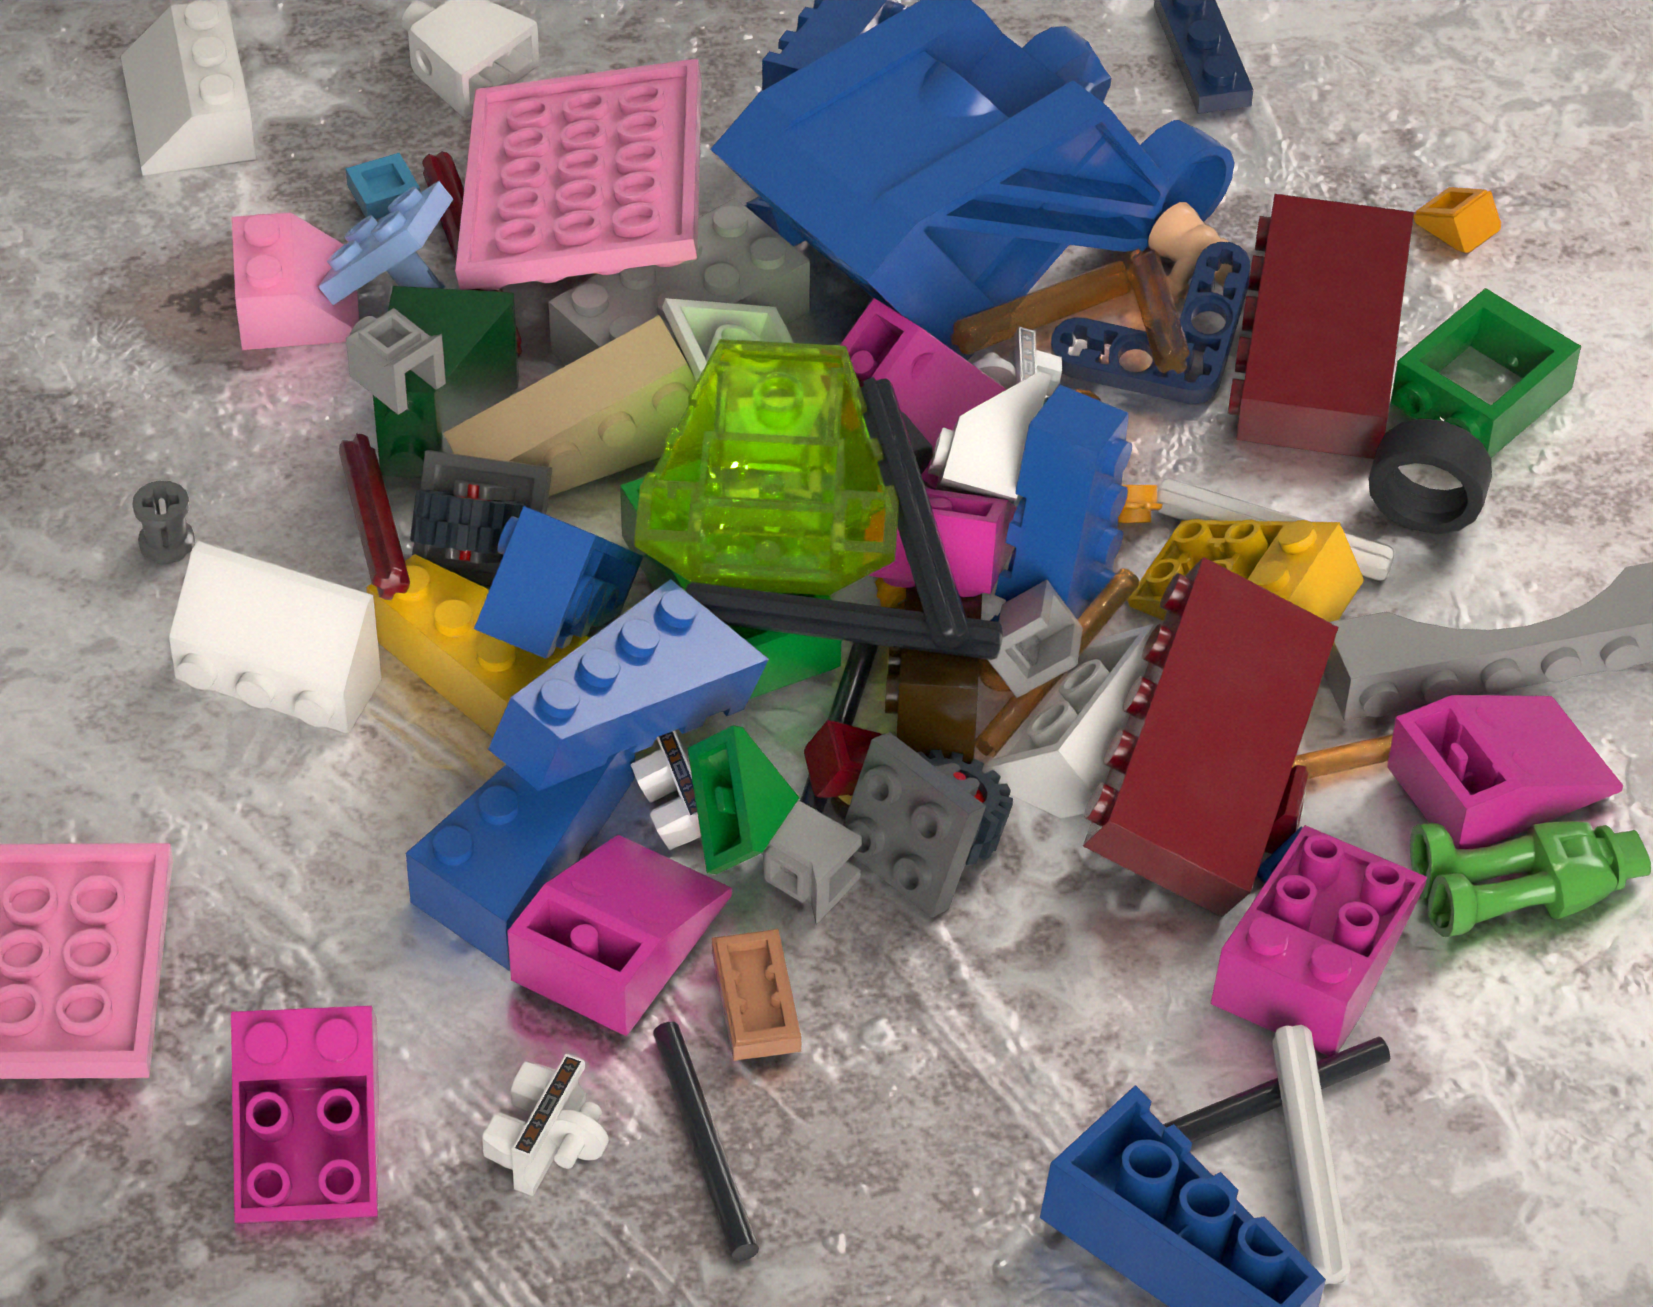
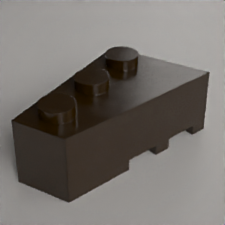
(934, 693)

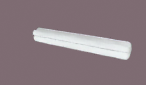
(1192, 502)
(1311, 1153)

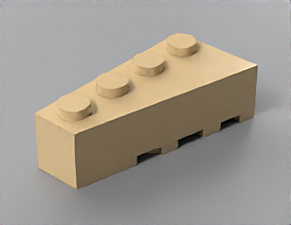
(591, 414)

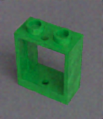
(1510, 338)

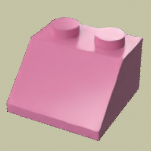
(277, 283)

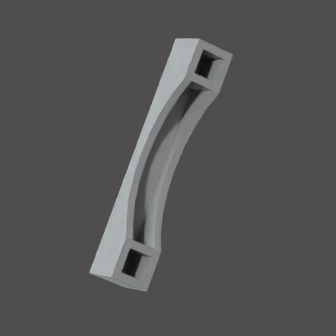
(1401, 664)

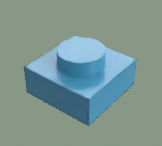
(379, 183)

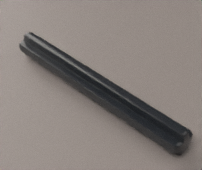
(915, 517)
(839, 620)

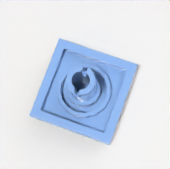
(389, 245)

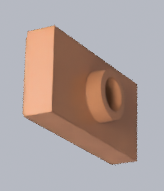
(756, 994)

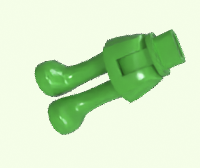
(1564, 863)

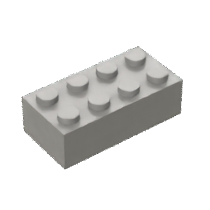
(735, 263)

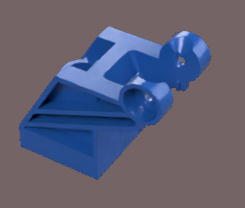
(960, 163)

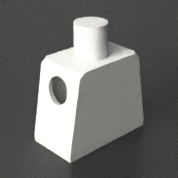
(469, 47)

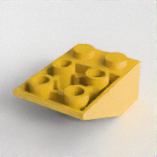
(1292, 559)

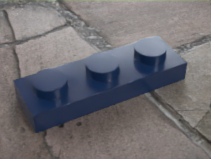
(1205, 54)

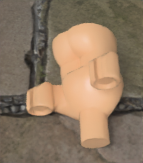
(1182, 237)

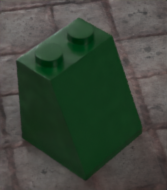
(478, 366)

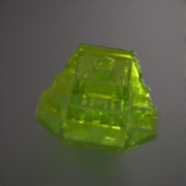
(771, 476)

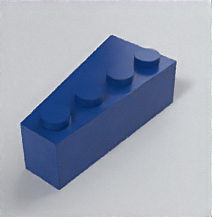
(507, 843)
(1167, 1222)

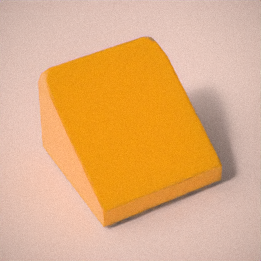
(1460, 217)

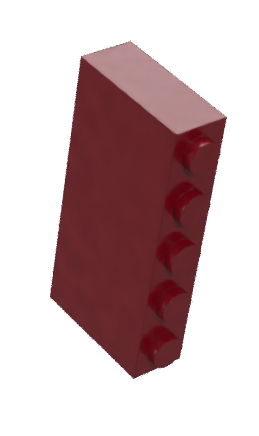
(1322, 326)
(1209, 736)

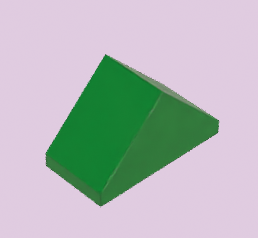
(736, 798)

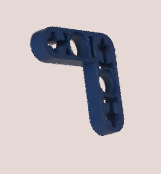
(1123, 339)

